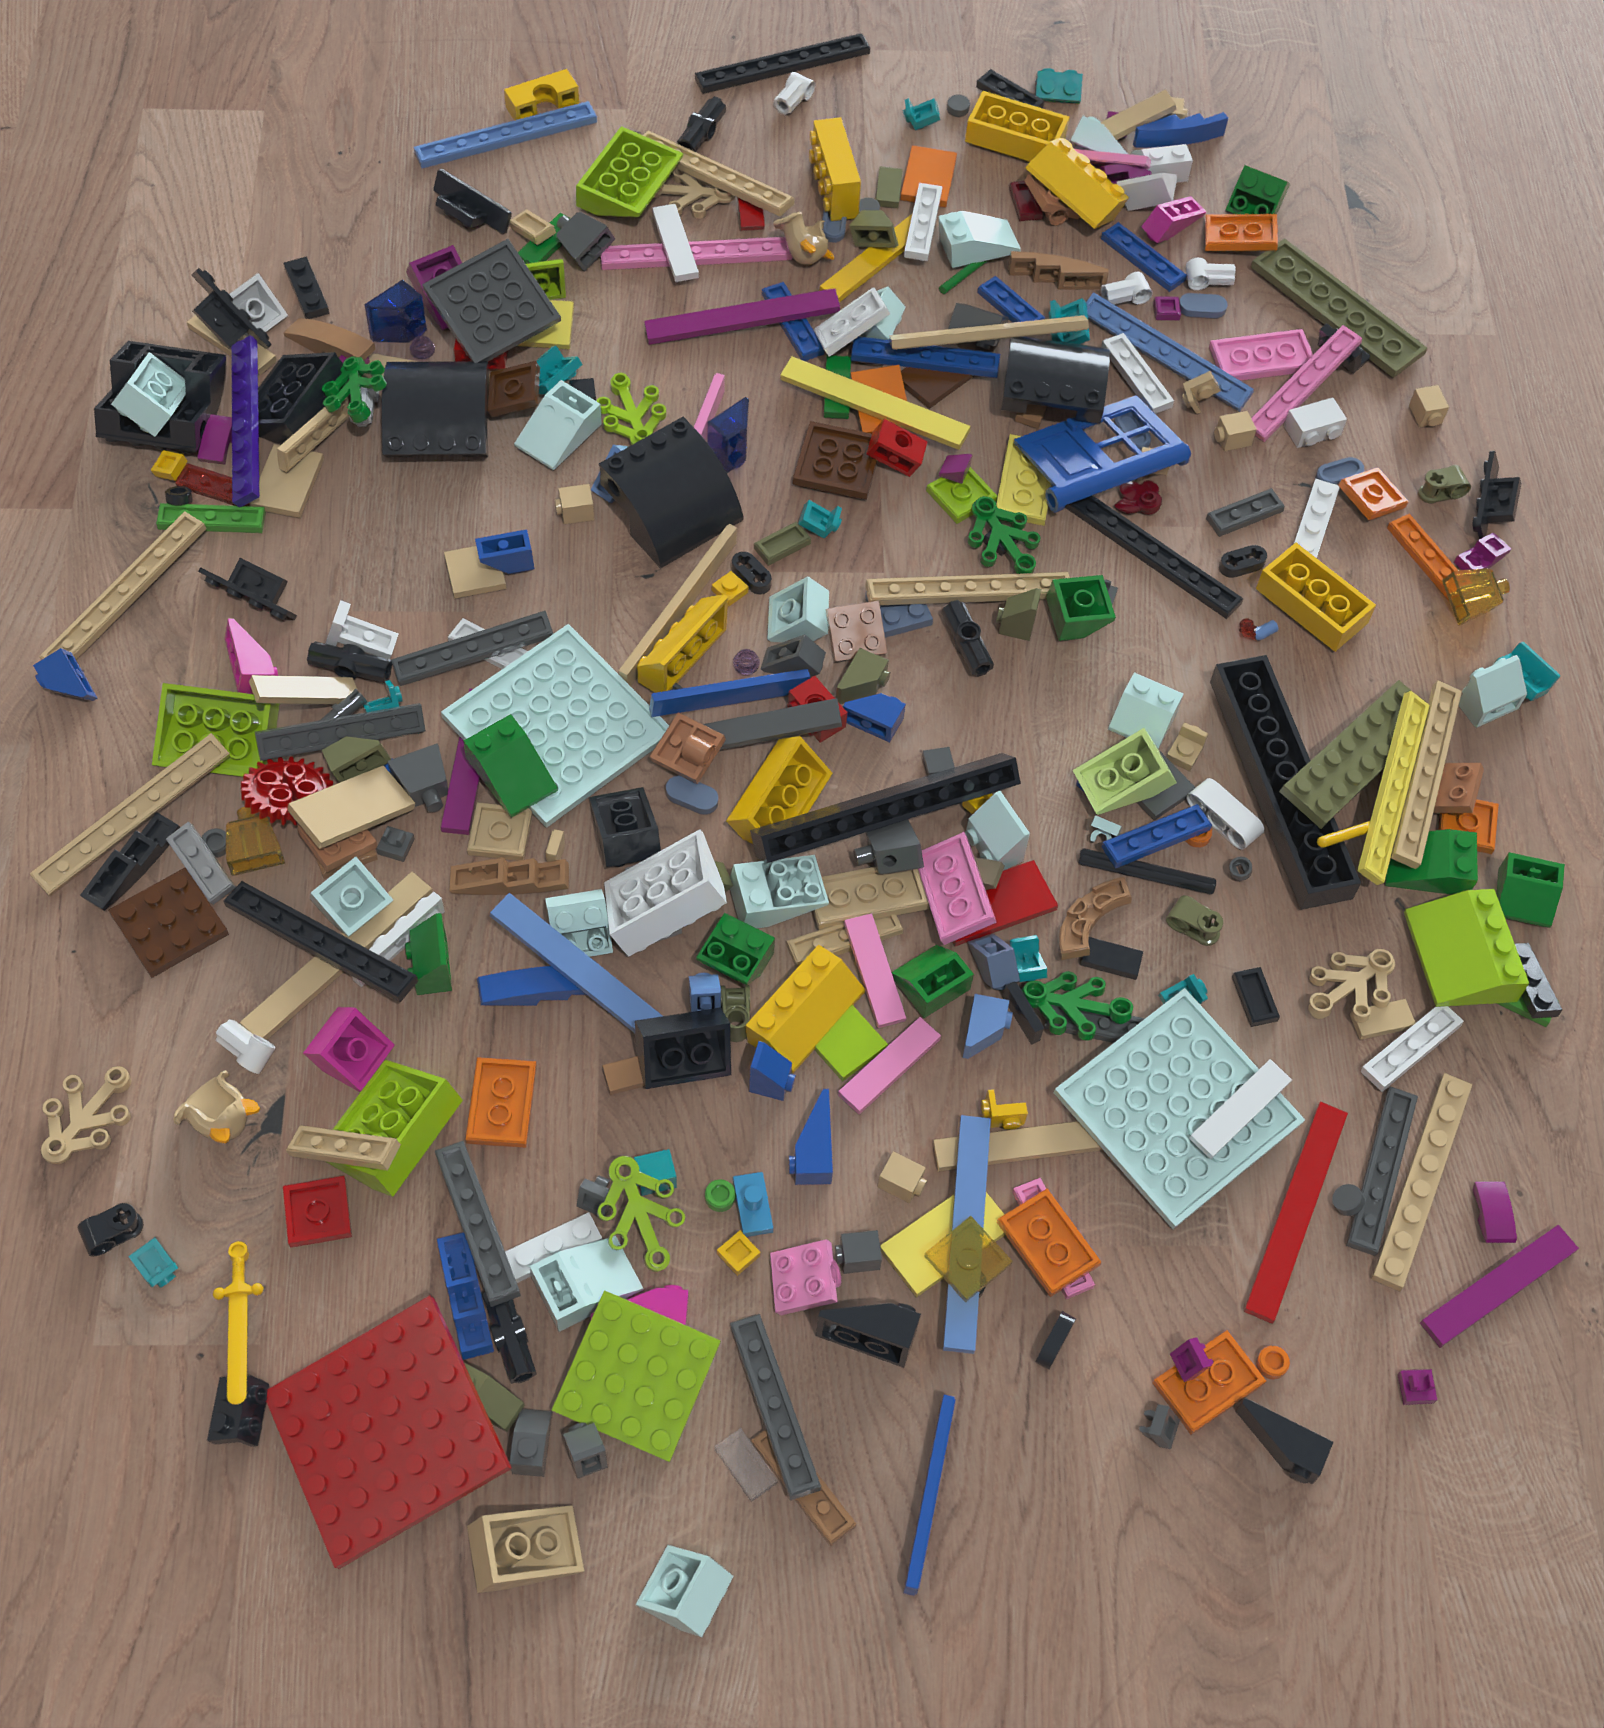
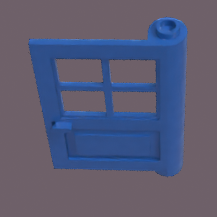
(1082, 469)

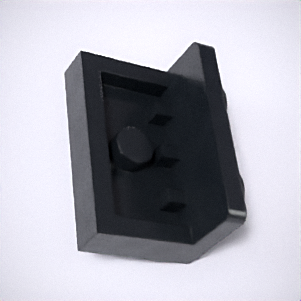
(1354, 360)
(241, 1421)

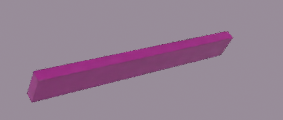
(742, 316)

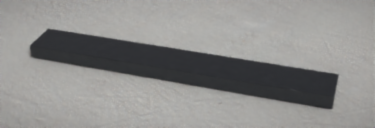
(782, 63)
(1156, 555)
(321, 941)

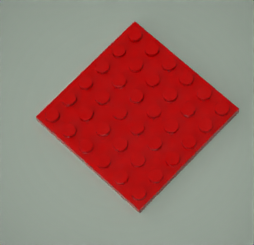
(386, 1432)

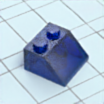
(396, 314)
(729, 435)

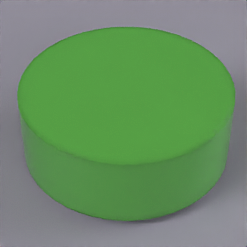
(720, 1195)

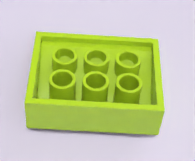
(626, 175)
(193, 713)
(1467, 949)
(400, 1106)

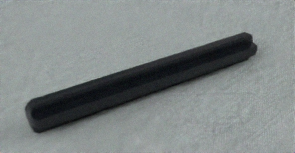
(1150, 872)

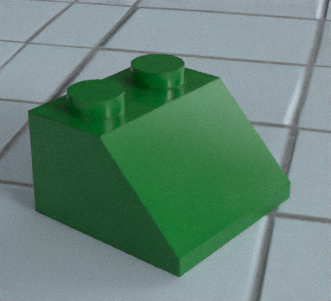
(1079, 606)
(430, 956)

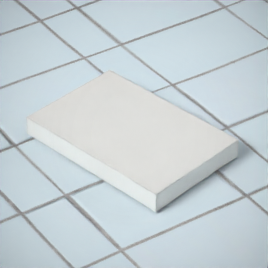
(851, 321)

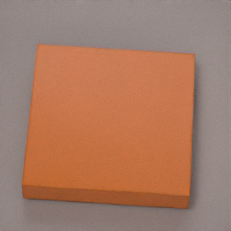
(1373, 493)
(1481, 821)

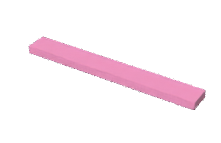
(703, 252)

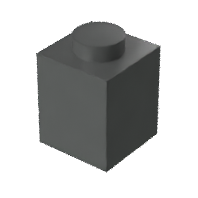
(859, 1252)

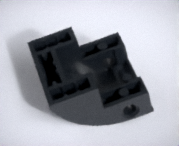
(1056, 377)
(435, 408)
(184, 430)
(671, 491)

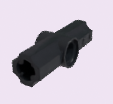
(702, 124)
(967, 638)
(349, 661)
(511, 1340)

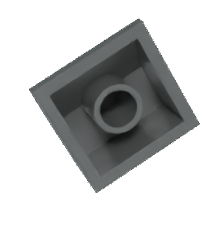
(970, 316)

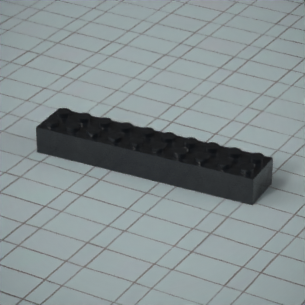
(1271, 757)

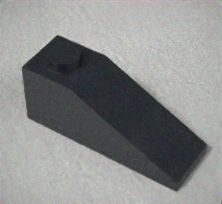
(1290, 1444)

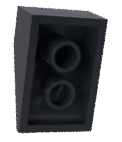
(625, 826)
(875, 1330)

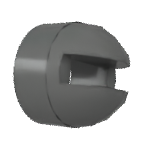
(1246, 866)

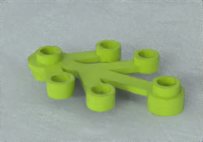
(621, 386)
(638, 1208)

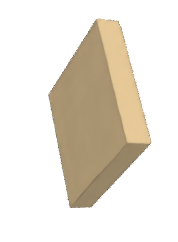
(469, 575)
(497, 834)

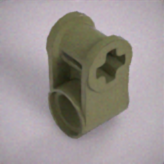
(1444, 485)
(1195, 920)
(736, 1007)

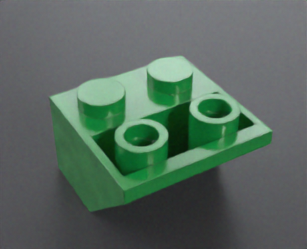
(1257, 193)
(1529, 889)
(737, 950)
(933, 979)

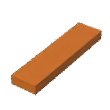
(1422, 550)

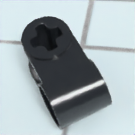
(109, 1230)

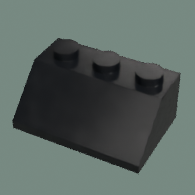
(683, 1047)

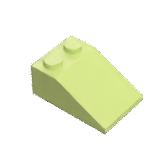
(1125, 774)

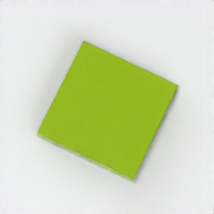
(958, 498)
(850, 1044)

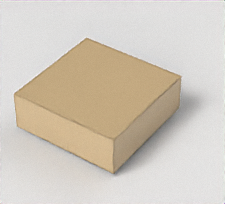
(555, 846)

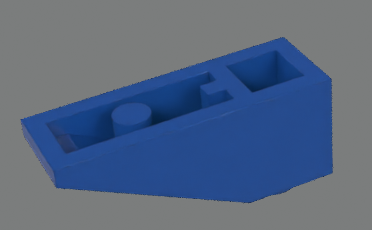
(813, 1149)

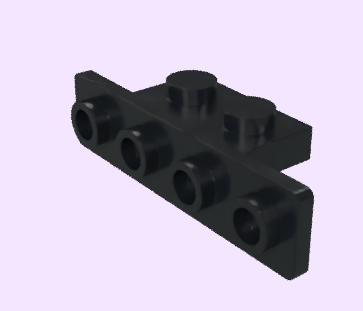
(468, 204)
(223, 316)
(1497, 499)
(254, 582)

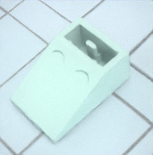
(559, 425)
(777, 890)
(577, 1277)

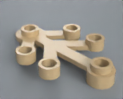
(692, 192)
(1352, 981)
(84, 1118)

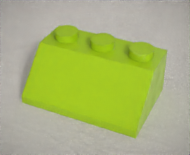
(550, 277)

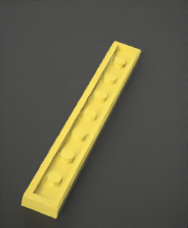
(875, 403)
(1393, 788)

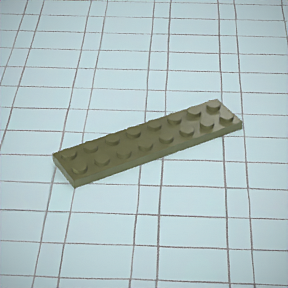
(1339, 305)
(1348, 761)

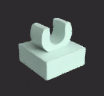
(1104, 827)

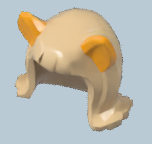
(804, 242)
(217, 1110)

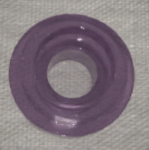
(422, 347)
(746, 656)

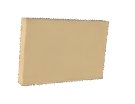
(287, 491)

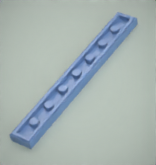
(505, 134)
(1165, 350)
(571, 962)
(968, 1201)

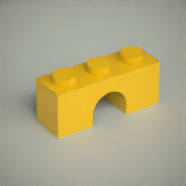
(555, 88)

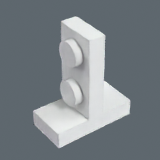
(360, 633)

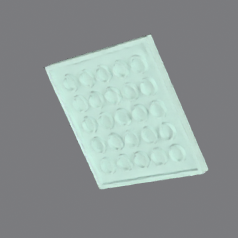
(574, 713)
(1156, 1091)

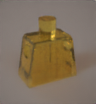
(1474, 593)
(251, 844)

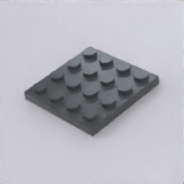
(491, 302)

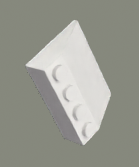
(663, 894)

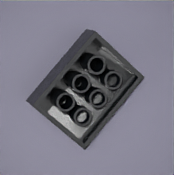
(294, 393)

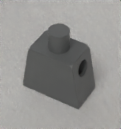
(583, 238)
(422, 776)
(891, 849)

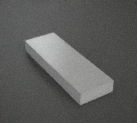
(201, 863)

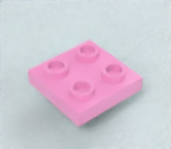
(804, 1277)

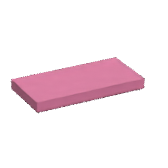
(1262, 354)
(955, 889)

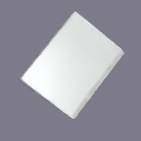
(1149, 190)
(259, 303)

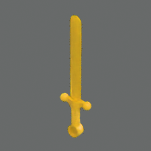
(237, 1322)

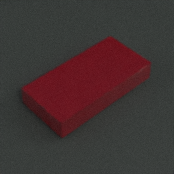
(1024, 202)

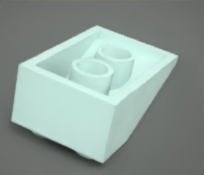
(975, 237)
(151, 395)

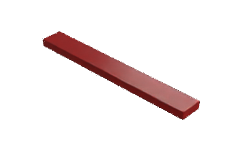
(1295, 1213)

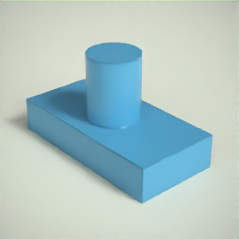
(753, 1204)

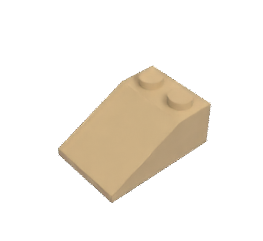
(524, 1548)

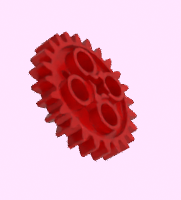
(279, 783)

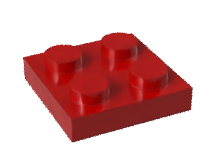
(317, 1211)

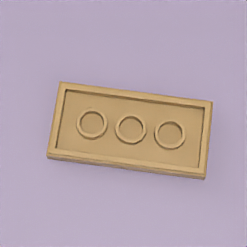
(351, 806)
(869, 892)

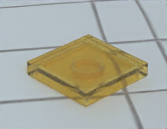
(968, 1258)

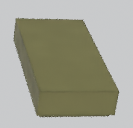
(889, 187)
(782, 543)

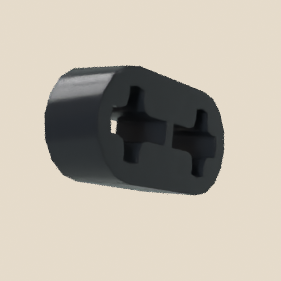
(1242, 560)
(754, 570)
(1055, 1340)

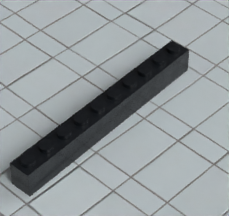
(884, 807)

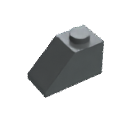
(794, 655)
(531, 1442)
(585, 1449)

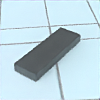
(1245, 512)

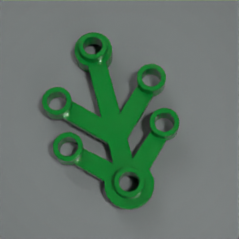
(353, 369)
(1003, 534)
(1043, 996)

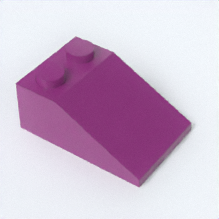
(426, 269)

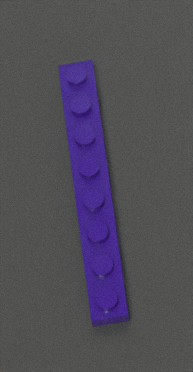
(245, 422)

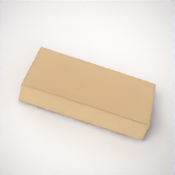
(532, 227)
(1385, 1020)

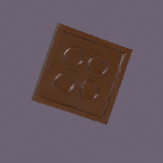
(835, 461)
(168, 922)

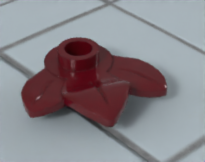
(1139, 497)

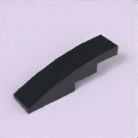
(130, 864)

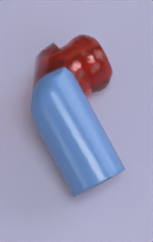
(1249, 630)

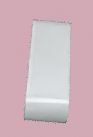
(1226, 813)

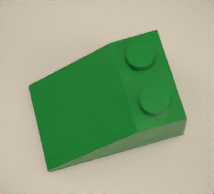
(509, 765)
(1446, 865)

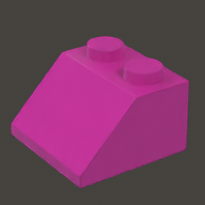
(349, 1048)

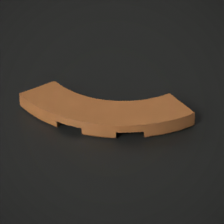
(1086, 912)

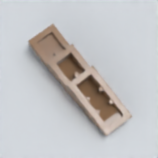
(1066, 271)
(327, 338)
(505, 877)

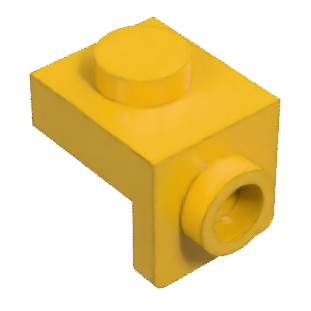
(1004, 1115)

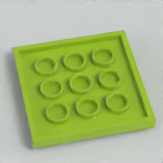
(636, 1375)

